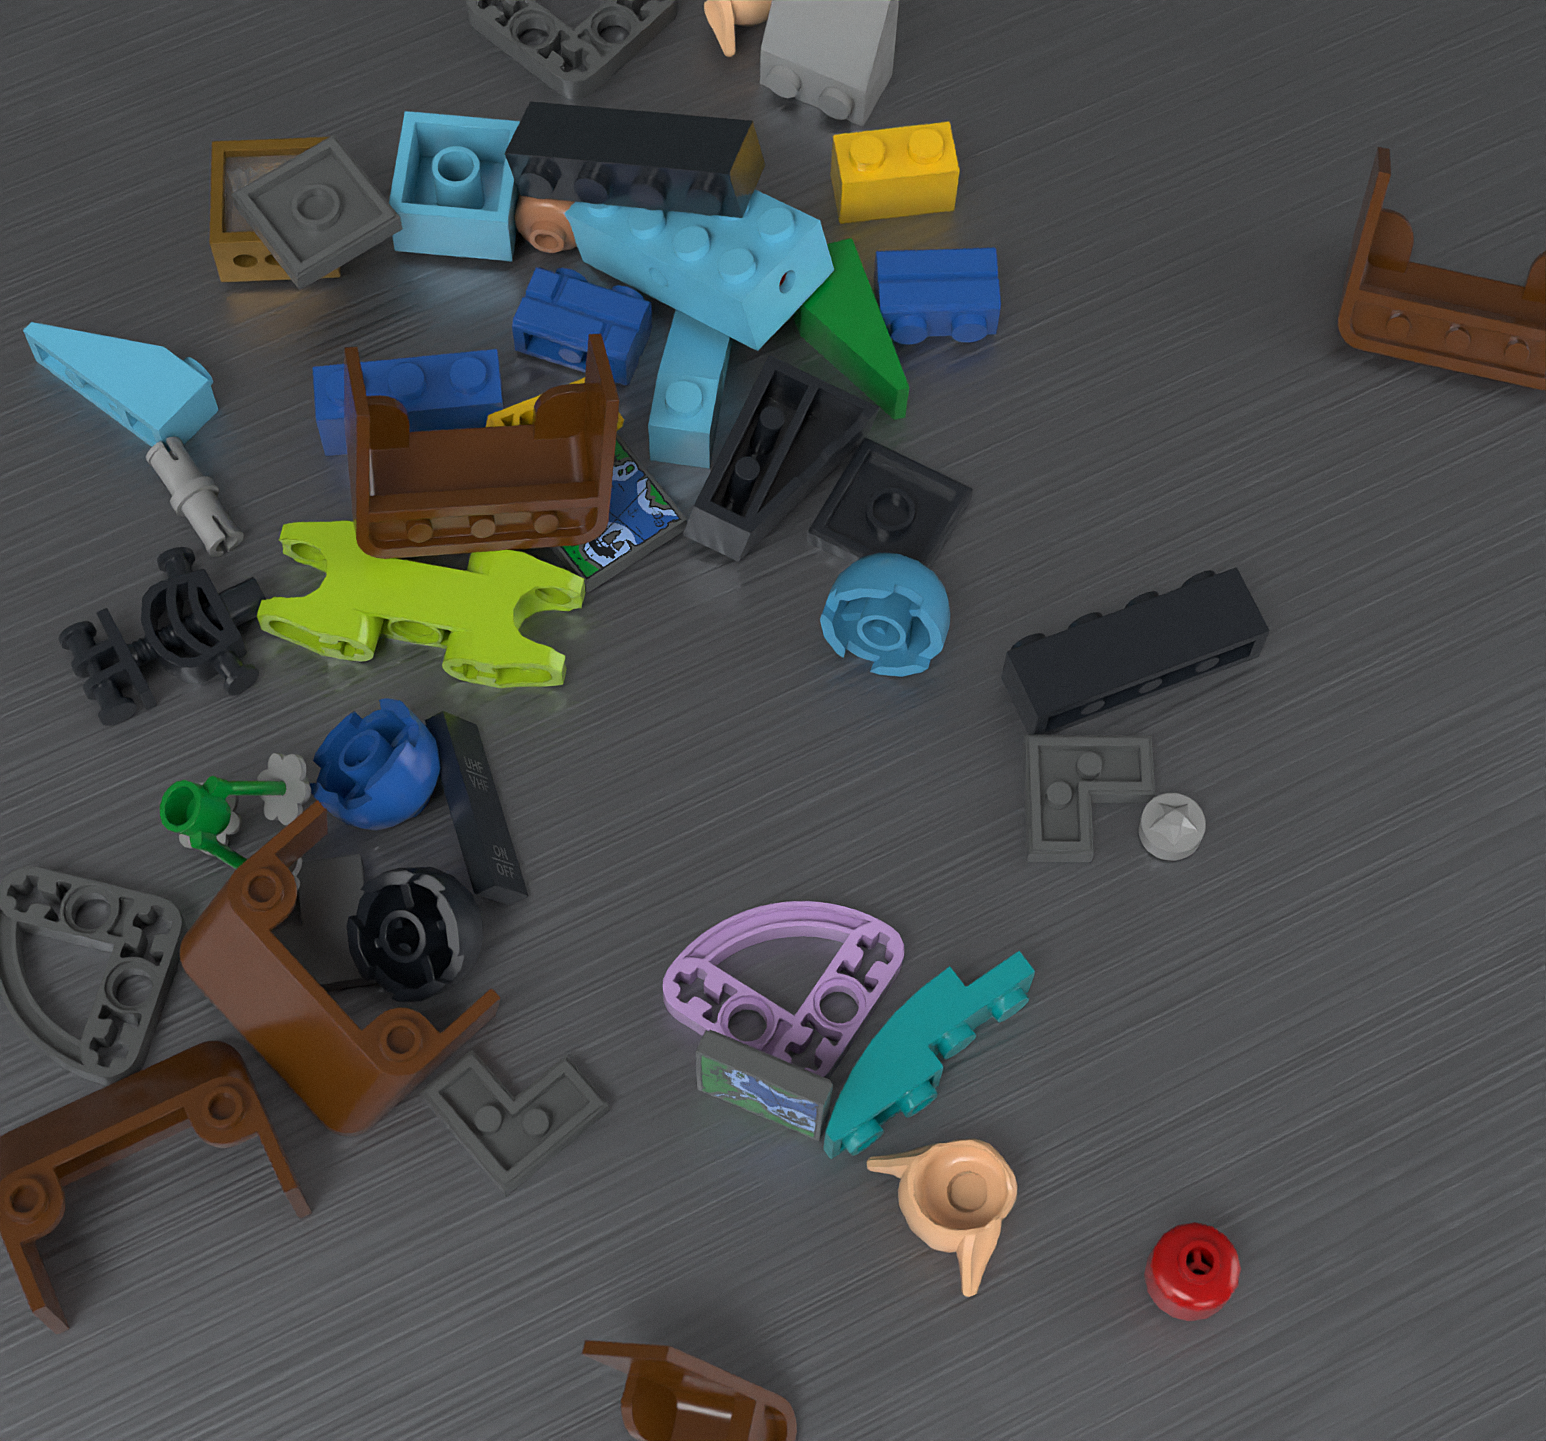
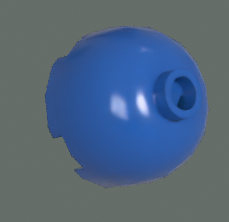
(377, 767)

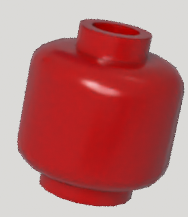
(1174, 1283)

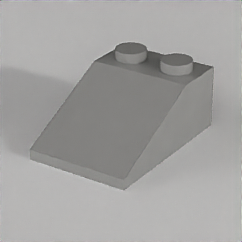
(830, 53)

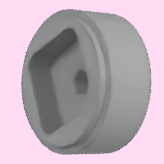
(1171, 826)

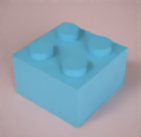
(455, 187)

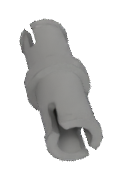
(194, 496)

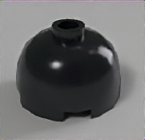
(415, 932)

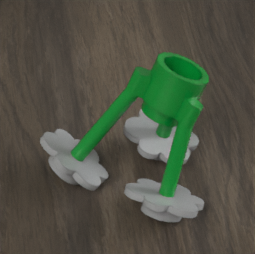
(207, 815)

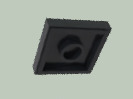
(889, 507)

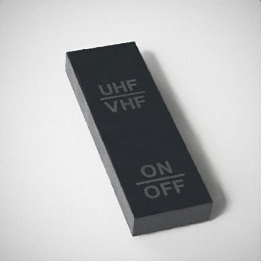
(476, 810)

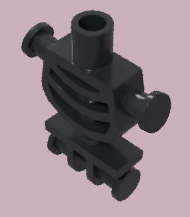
(117, 664)

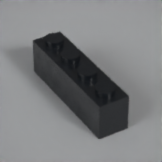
(636, 159)
(1133, 652)

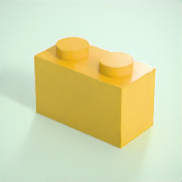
(894, 172)

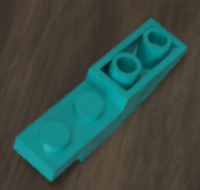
(901, 1060)

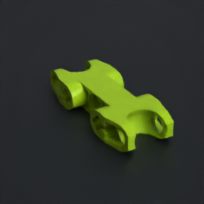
(465, 612)

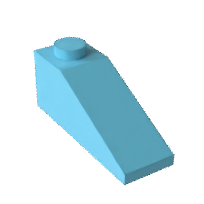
(129, 380)
(688, 393)

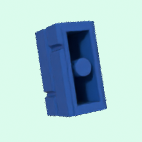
(938, 293)
(565, 309)

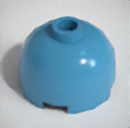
(887, 614)

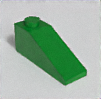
(849, 331)

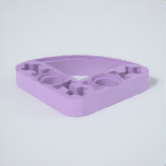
(783, 1029)

